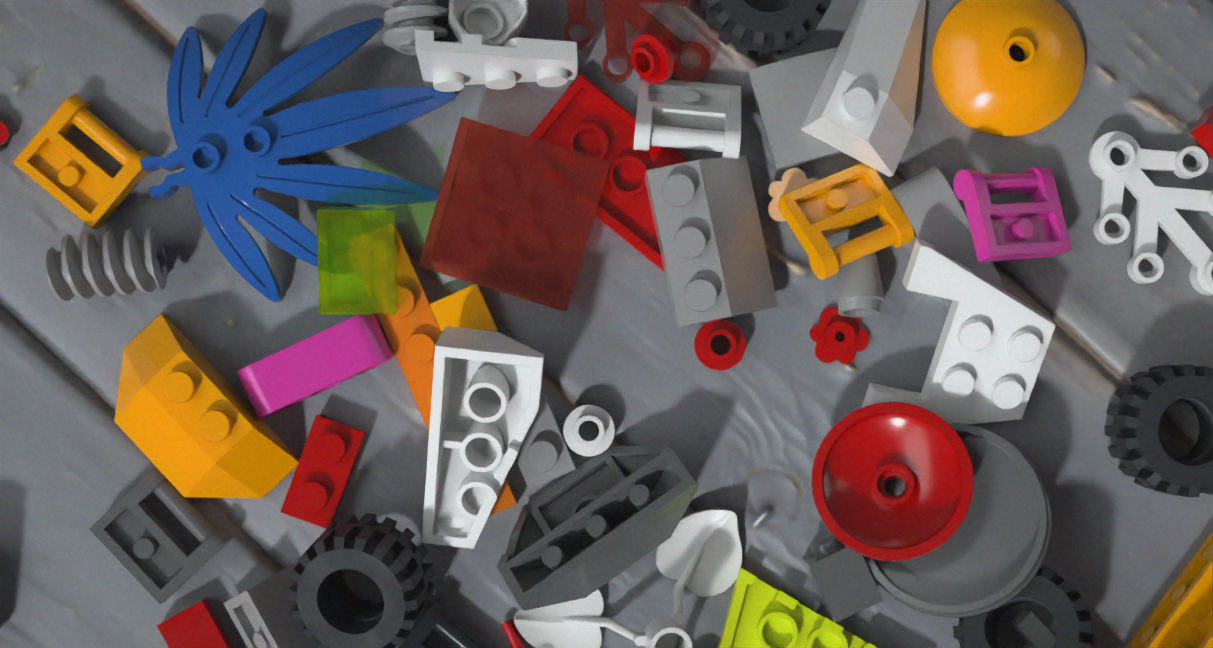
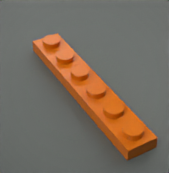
(413, 339)

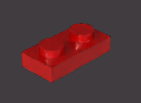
(323, 471)

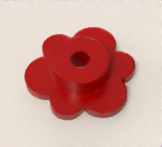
(827, 347)

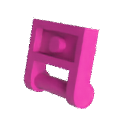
(1014, 228)

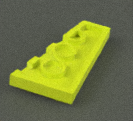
(771, 619)

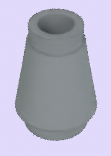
(859, 288)

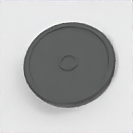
(994, 547)

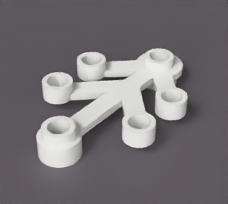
(1154, 205)

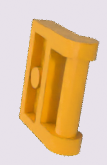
(71, 173)
(837, 205)

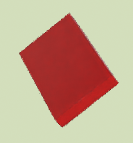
(601, 127)

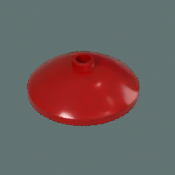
(884, 445)

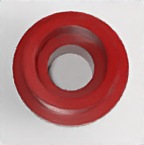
(654, 57)
(707, 356)

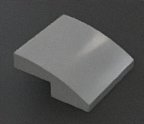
(784, 98)

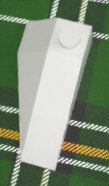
(872, 84)
(479, 415)

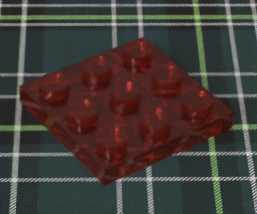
(514, 214)

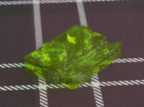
(357, 260)

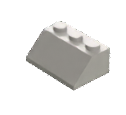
(710, 239)

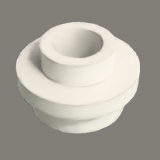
(589, 413)

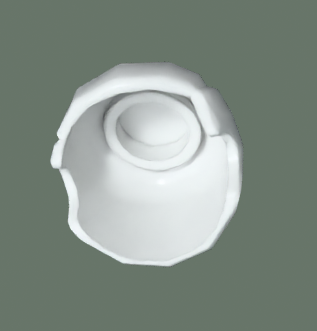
(492, 19)

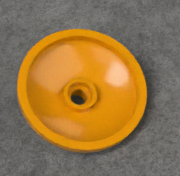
(990, 88)

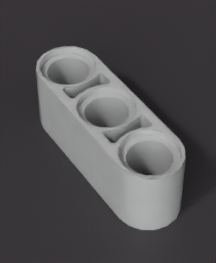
(941, 222)

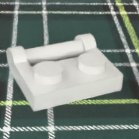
(699, 105)

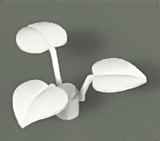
(699, 555)

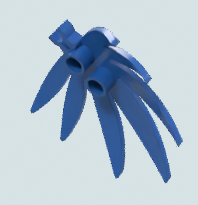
(241, 150)

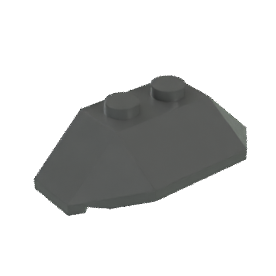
(595, 524)

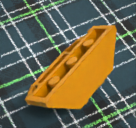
(195, 420)
(1185, 611)

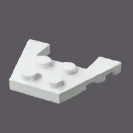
(985, 350)

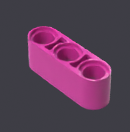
(315, 365)

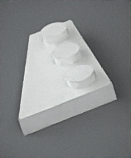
(476, 61)

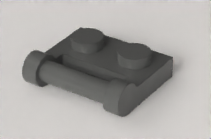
(148, 546)

